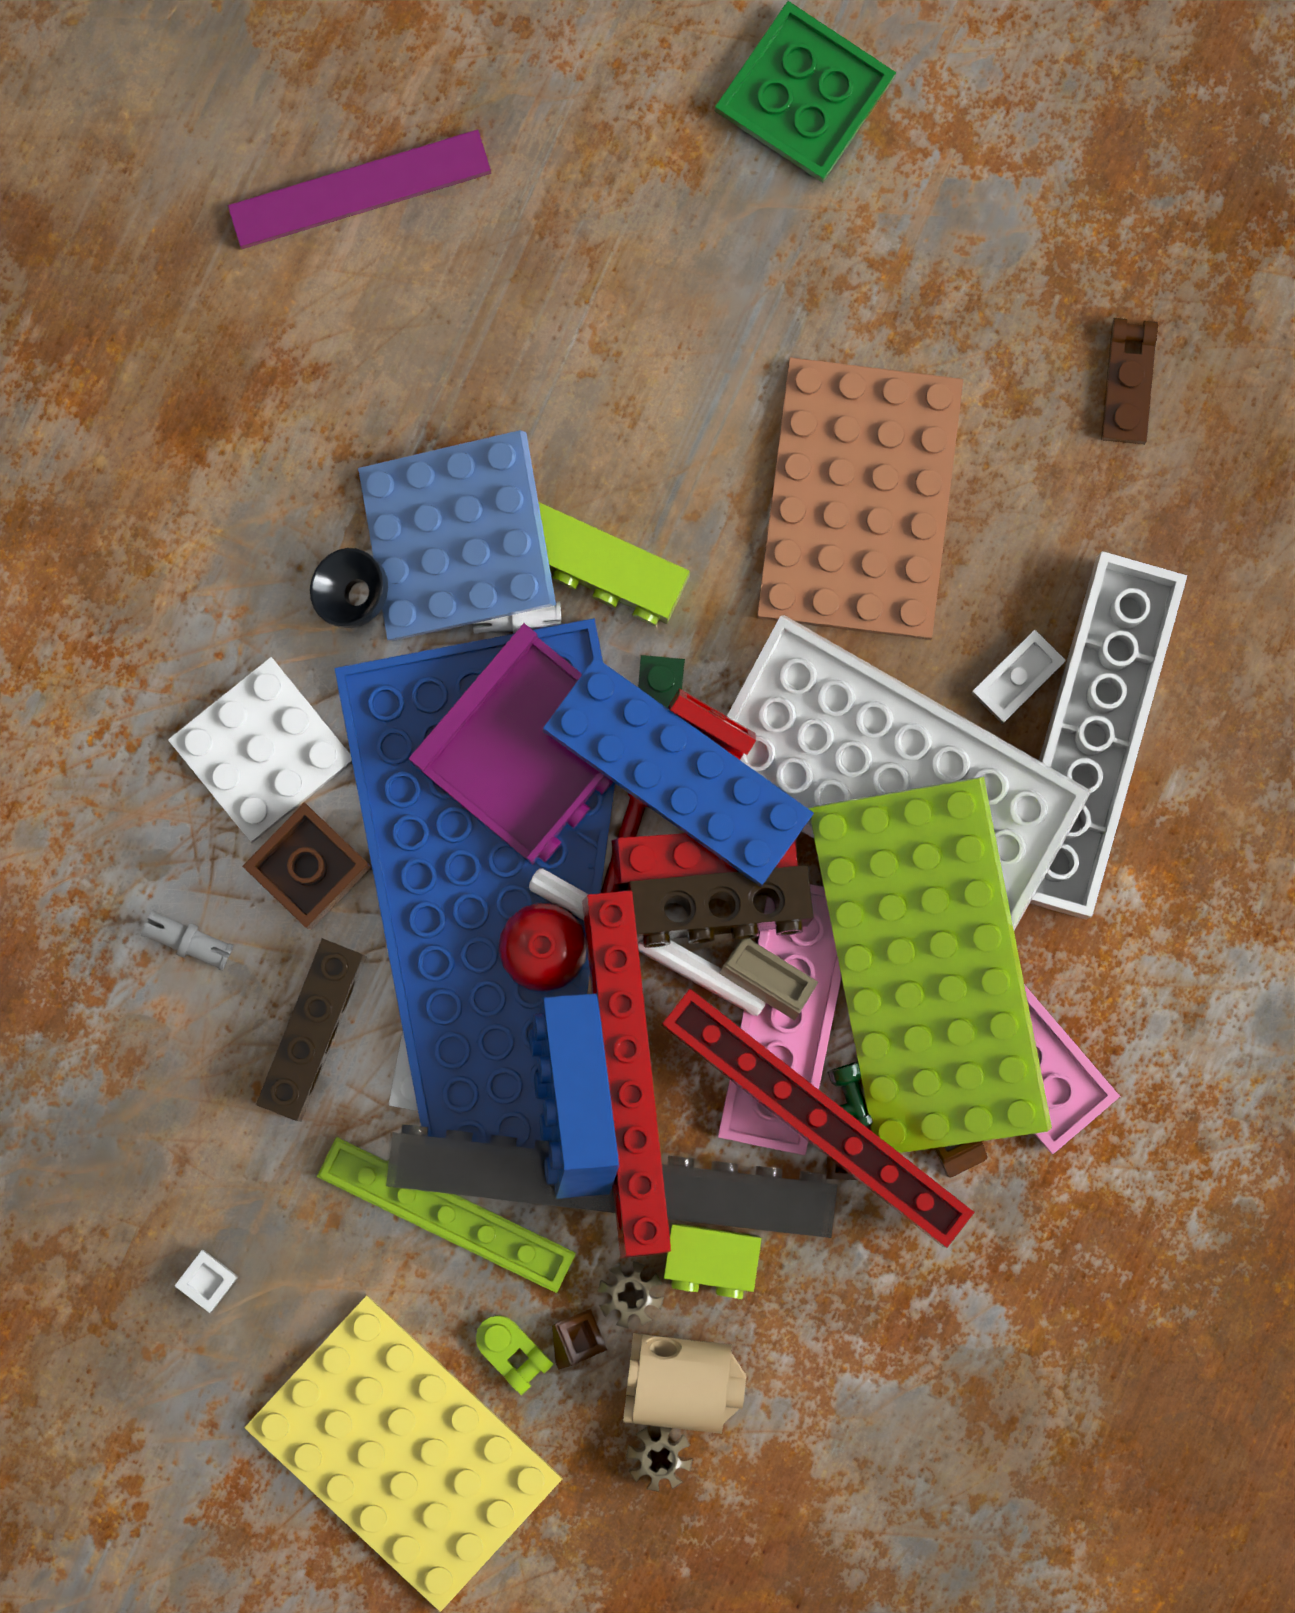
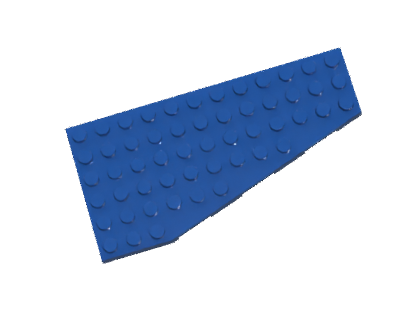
(454, 885)

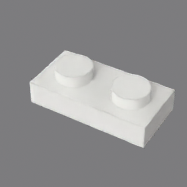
(1018, 676)

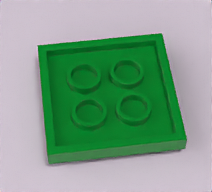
(805, 91)

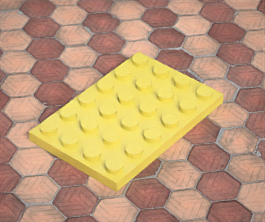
(403, 1453)

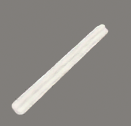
(672, 956)

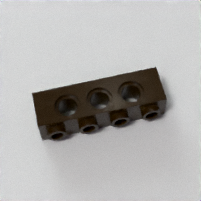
(785, 886)
(311, 1030)

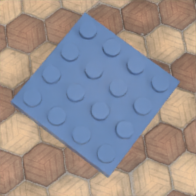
(458, 535)

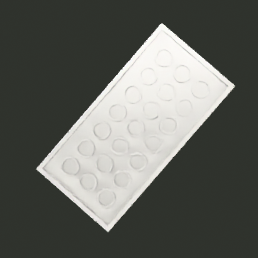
(850, 731)

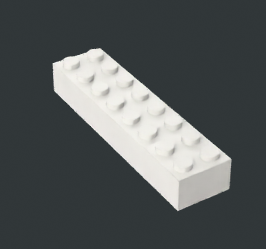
(1104, 714)

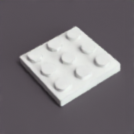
(261, 750)

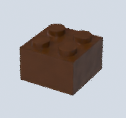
(307, 866)

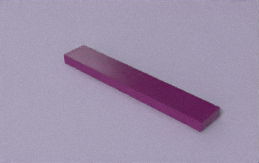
(359, 189)

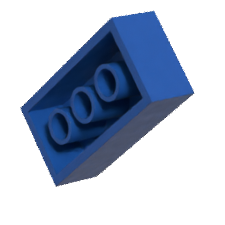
(575, 1096)

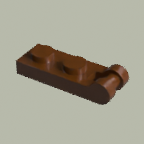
(1129, 383)

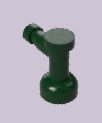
(848, 1077)

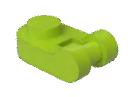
(499, 1339)

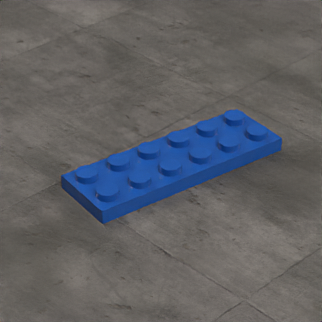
(678, 772)

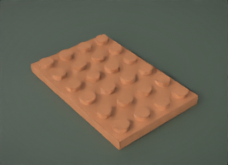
(860, 498)

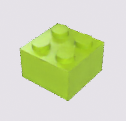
(712, 1259)

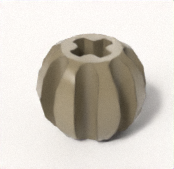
(622, 1304)
(662, 1470)

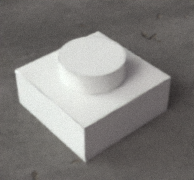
(206, 1281)

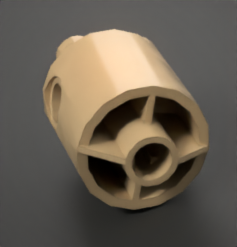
(682, 1383)

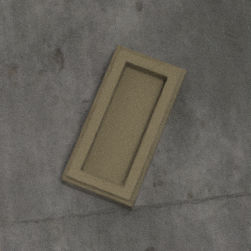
(769, 978)

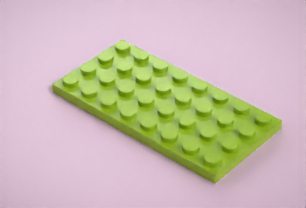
(930, 966)

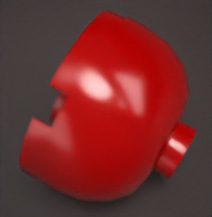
(543, 947)

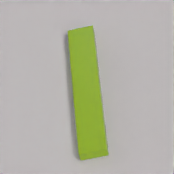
(449, 1217)

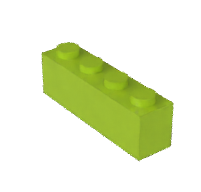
(611, 567)

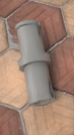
(187, 940)

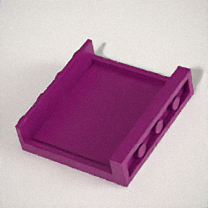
(499, 759)

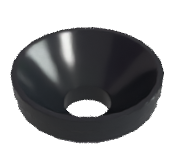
(334, 580)

